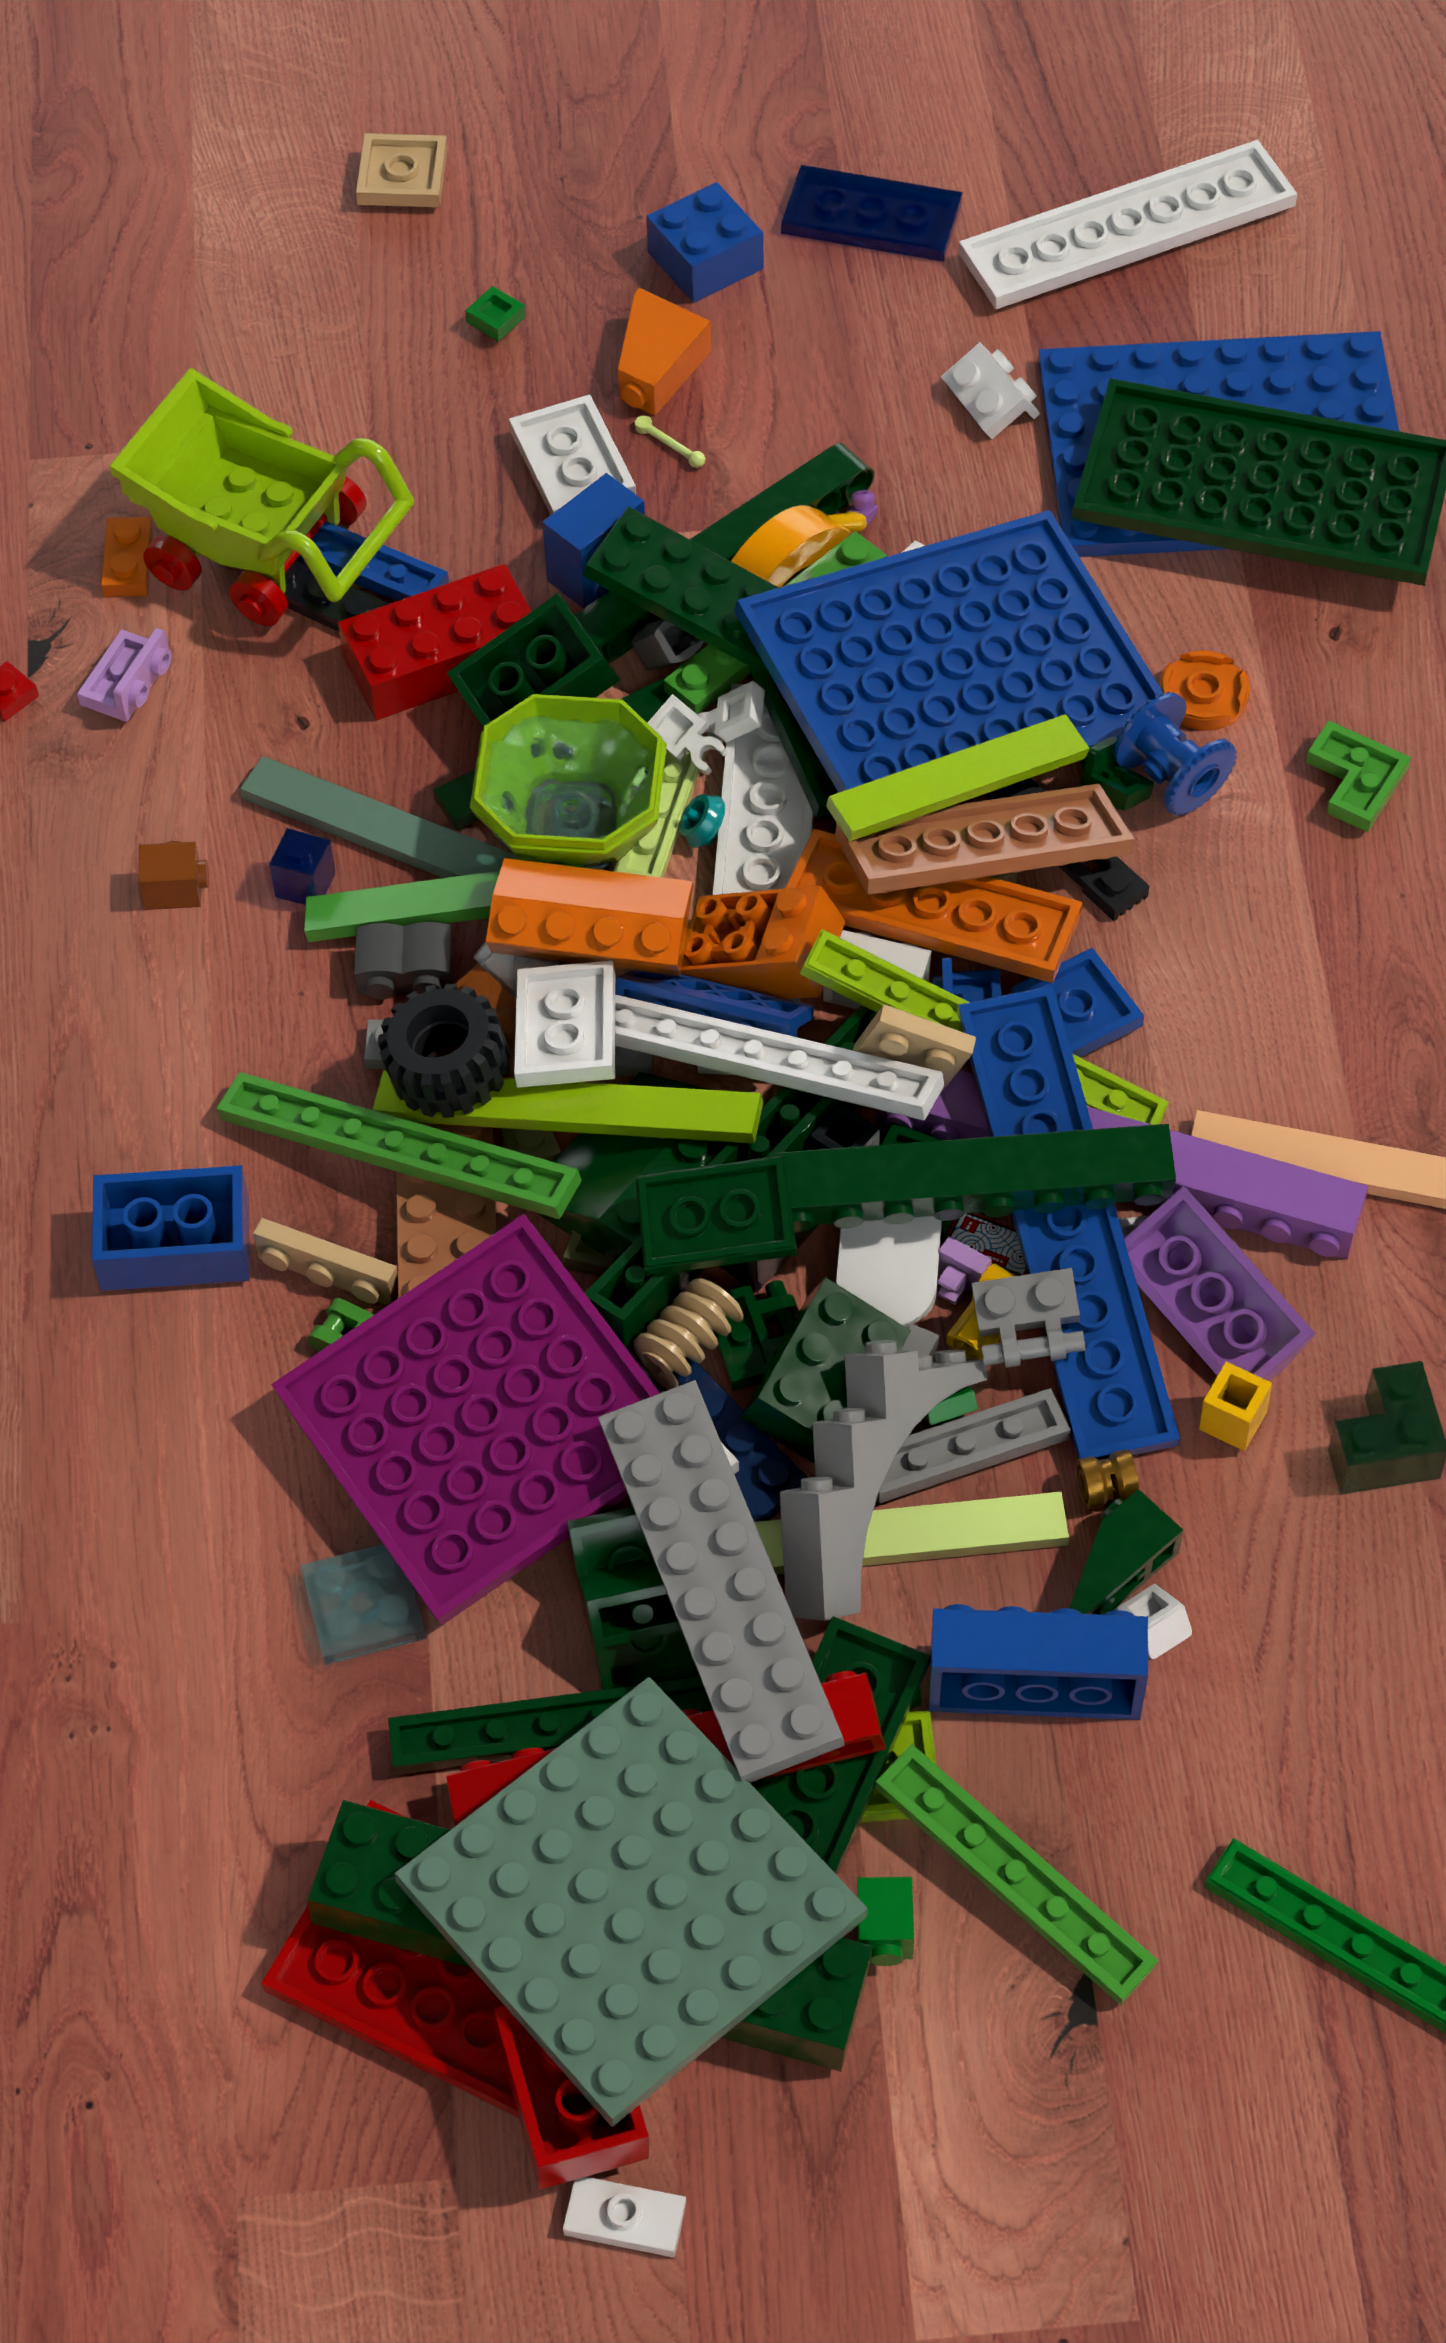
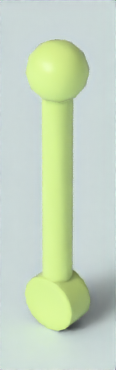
(644, 425)

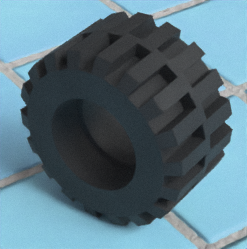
(438, 1020)

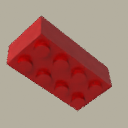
(411, 644)

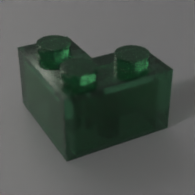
(1398, 1440)

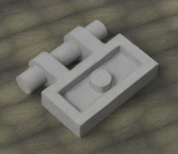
(1026, 1304)

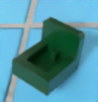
(1119, 783)

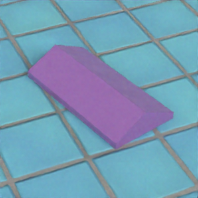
(1213, 1290)

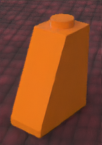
(659, 351)

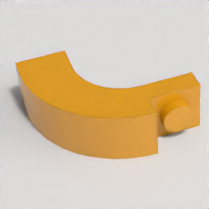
(789, 543)

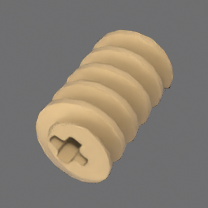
(683, 1329)

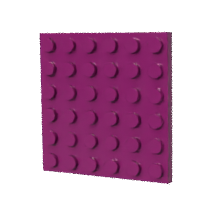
(472, 1416)

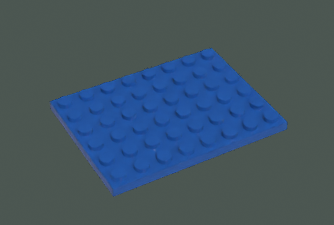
(1305, 374)
(947, 650)

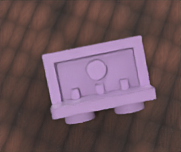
(126, 674)

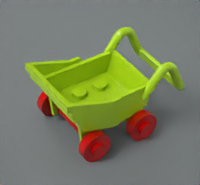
(246, 496)

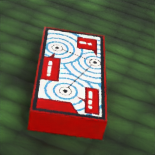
(991, 1240)

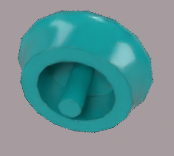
(702, 820)

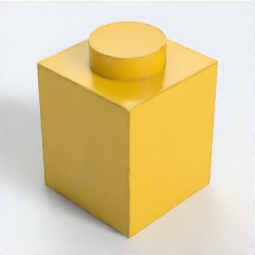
(1235, 1406)

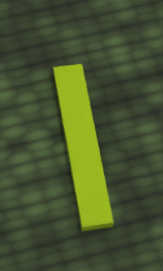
(957, 777)

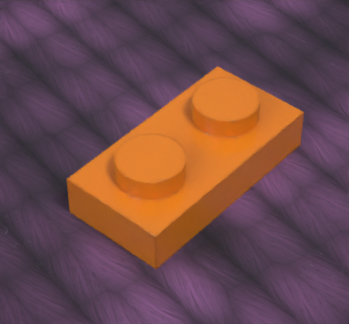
(123, 562)

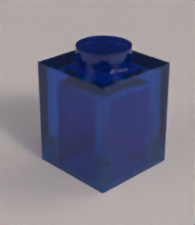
(302, 866)

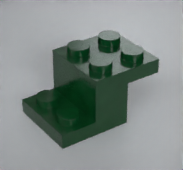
(626, 1603)

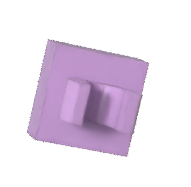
(959, 1269)

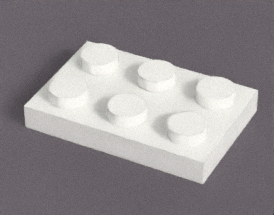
(567, 450)
(565, 1024)

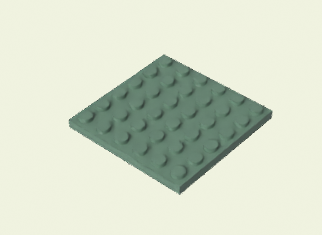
(630, 1899)

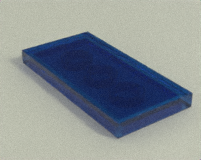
(872, 213)

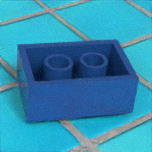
(170, 1228)

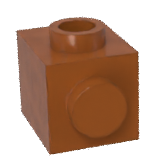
(171, 875)

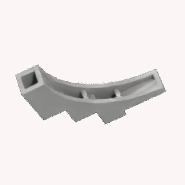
(831, 1512)

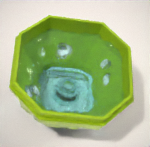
(569, 779)

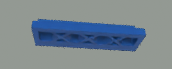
(716, 1000)

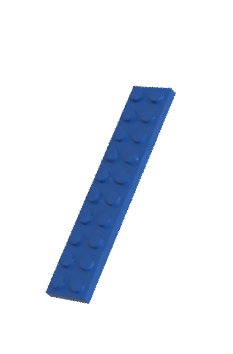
(1032, 1086)

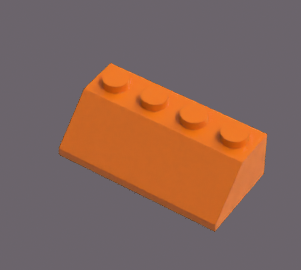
(589, 916)

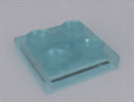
(361, 1604)

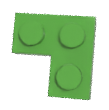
(1367, 770)

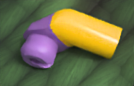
(860, 513)

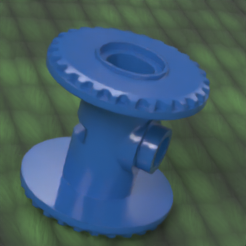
(1165, 753)

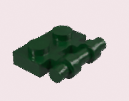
(747, 1347)

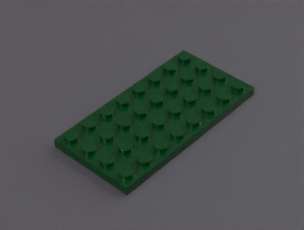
(1264, 481)

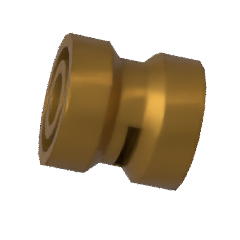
(1106, 1478)

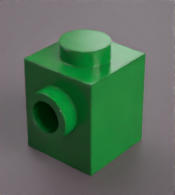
(889, 1918)

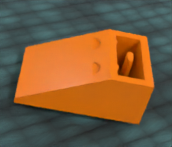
(759, 939)

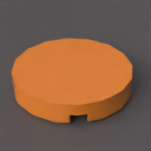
(1211, 686)

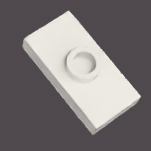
(625, 2216)

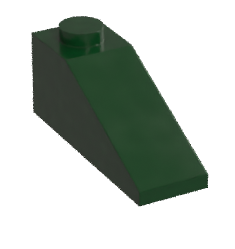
(1126, 1553)

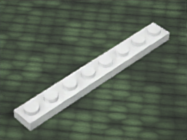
(776, 1058)

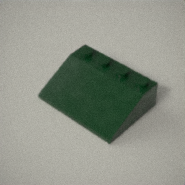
(606, 1200)

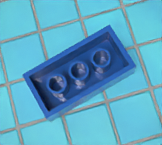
(1038, 1662)

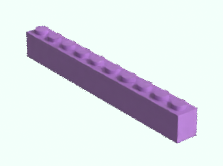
(1230, 1183)

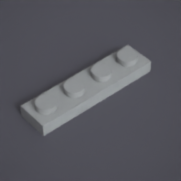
(975, 1443)

